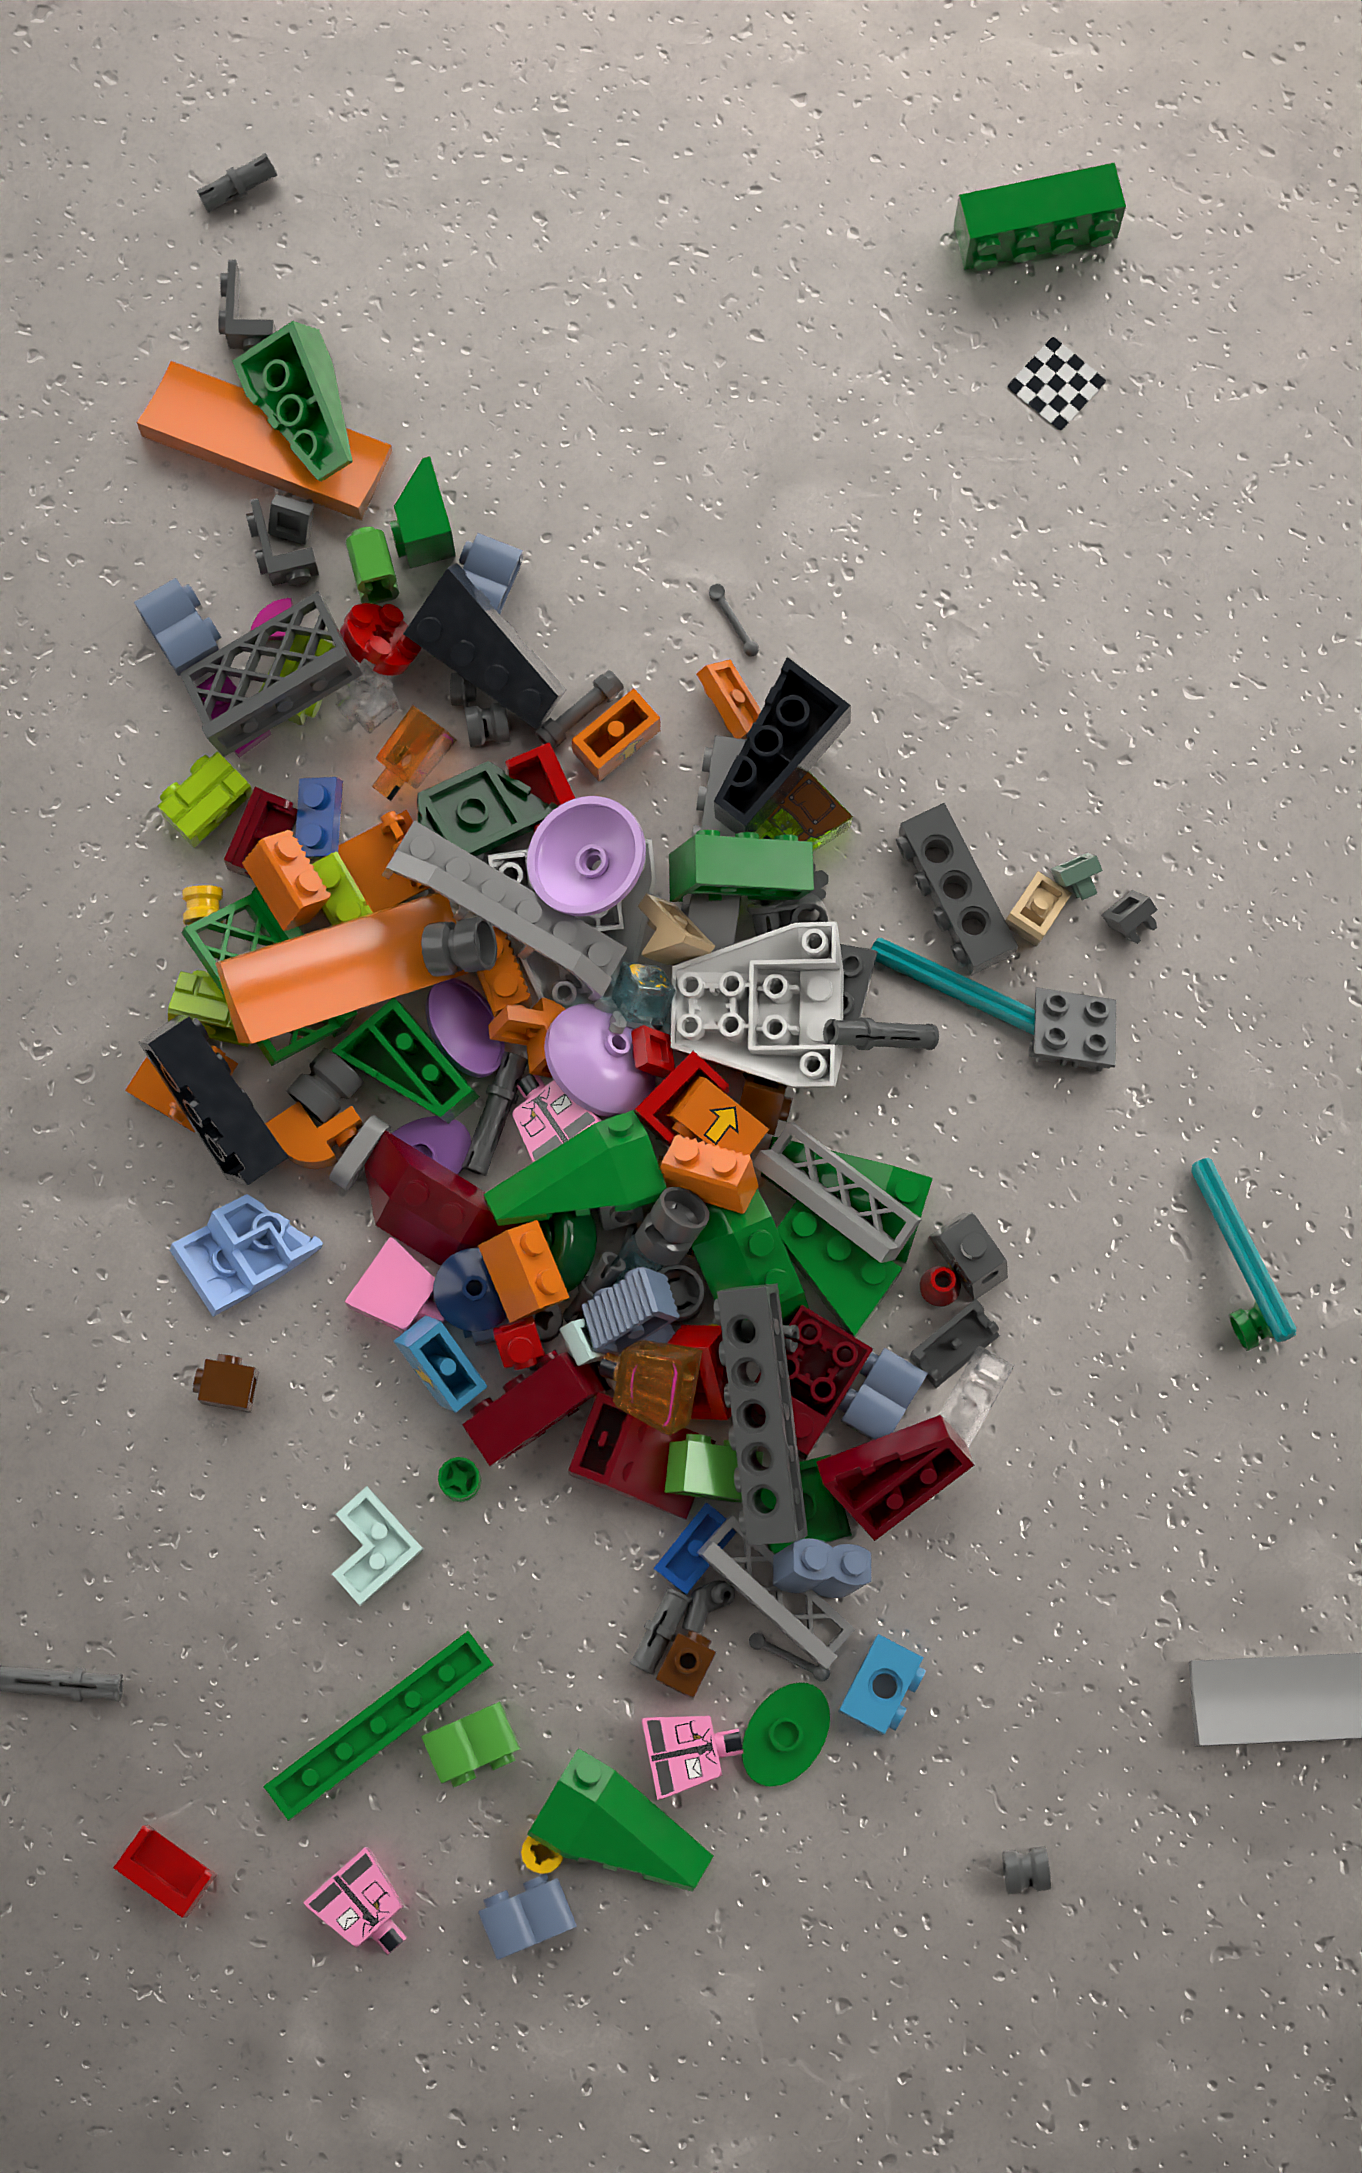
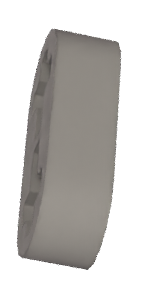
(357, 1153)

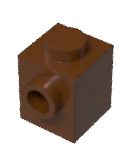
(766, 1101)
(226, 1383)
(686, 1663)

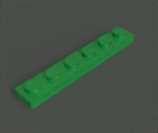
(378, 1726)

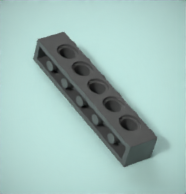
(773, 1393)

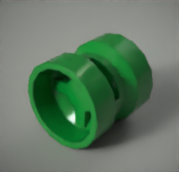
(1249, 1326)
(457, 1473)

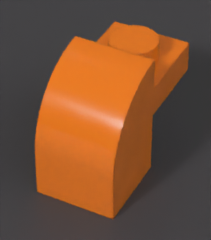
(528, 1028)
(311, 1145)

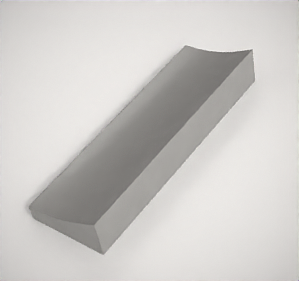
(1276, 1699)

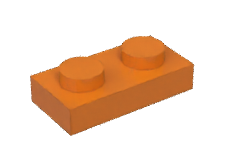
(730, 696)

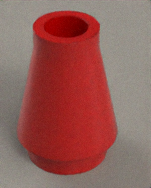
(933, 1293)

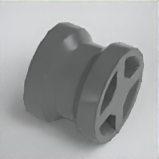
(549, 1325)

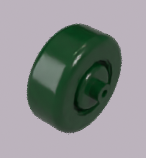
(571, 1244)

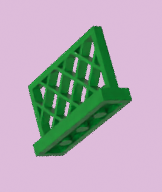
(272, 934)

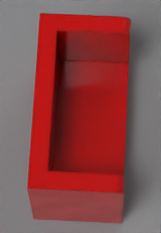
(542, 773)
(656, 1105)
(712, 1376)
(165, 1871)

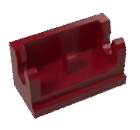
(263, 817)

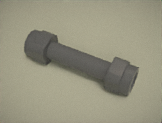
(605, 688)

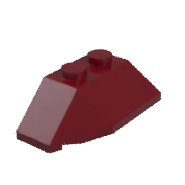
(426, 1202)

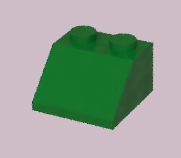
(422, 521)

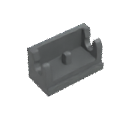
(954, 1343)

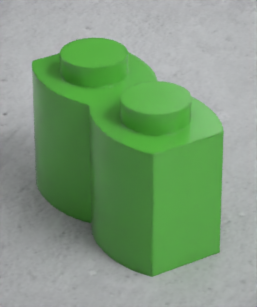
(372, 565)
(472, 1743)

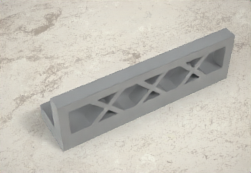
(827, 1204)
(767, 1604)

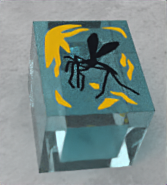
(643, 993)

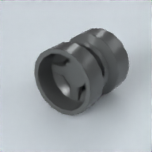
(496, 722)
(1026, 1870)

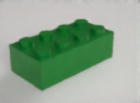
(1039, 217)

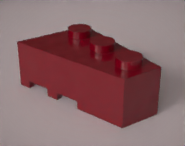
(532, 1405)
(895, 1473)

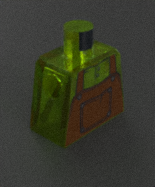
(809, 814)

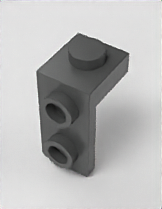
(239, 332)
(290, 567)

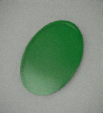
(785, 1734)

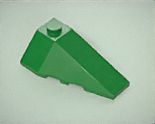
(609, 1821)

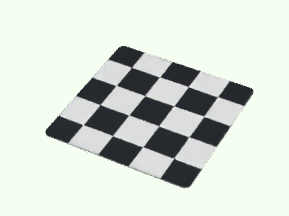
(1056, 383)

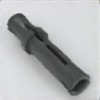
(867, 1033)
(498, 1105)
(107, 1685)

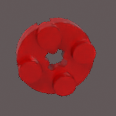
(379, 638)

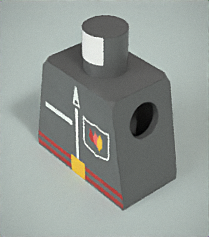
(971, 1254)

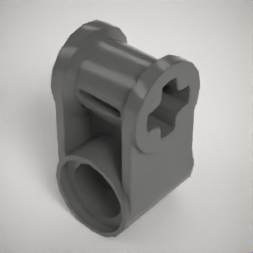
(783, 912)

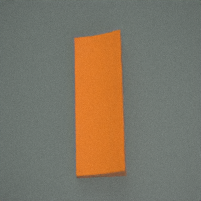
(226, 429)
(331, 970)

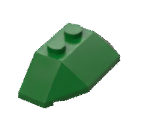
(747, 1252)

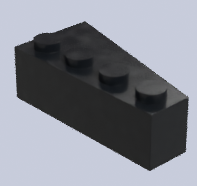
(483, 648)
(783, 744)
(212, 1100)

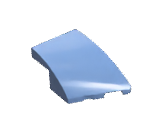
(240, 1252)

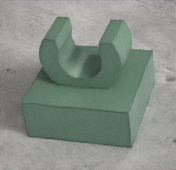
(1077, 874)

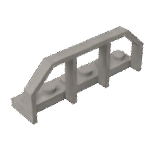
(507, 906)

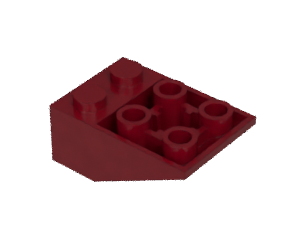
(818, 1375)
(628, 1457)

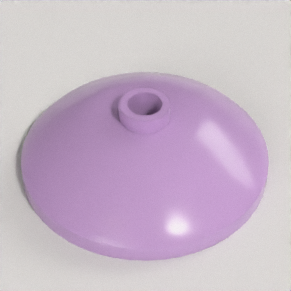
(570, 844)
(594, 1063)

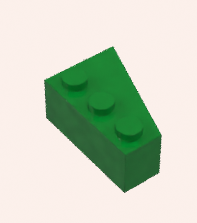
(741, 867)
(407, 1060)
(836, 1267)

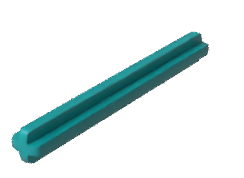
(955, 985)
(1244, 1250)

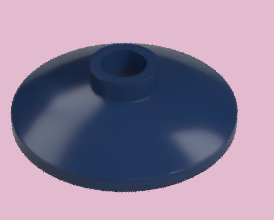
(454, 1302)

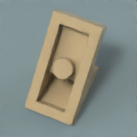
(1037, 908)
(675, 935)

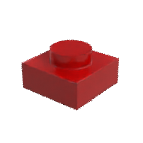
(652, 1051)

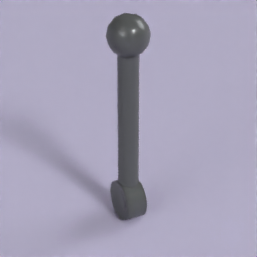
(717, 594)
(757, 1642)

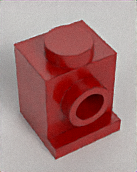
(519, 1343)

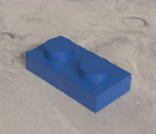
(319, 816)
(681, 1562)

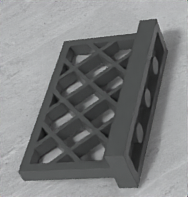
(280, 695)

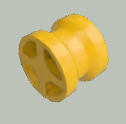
(200, 902)
(543, 1861)

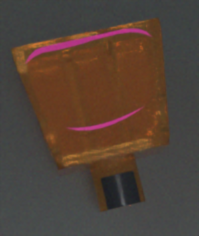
(417, 737)
(655, 1382)

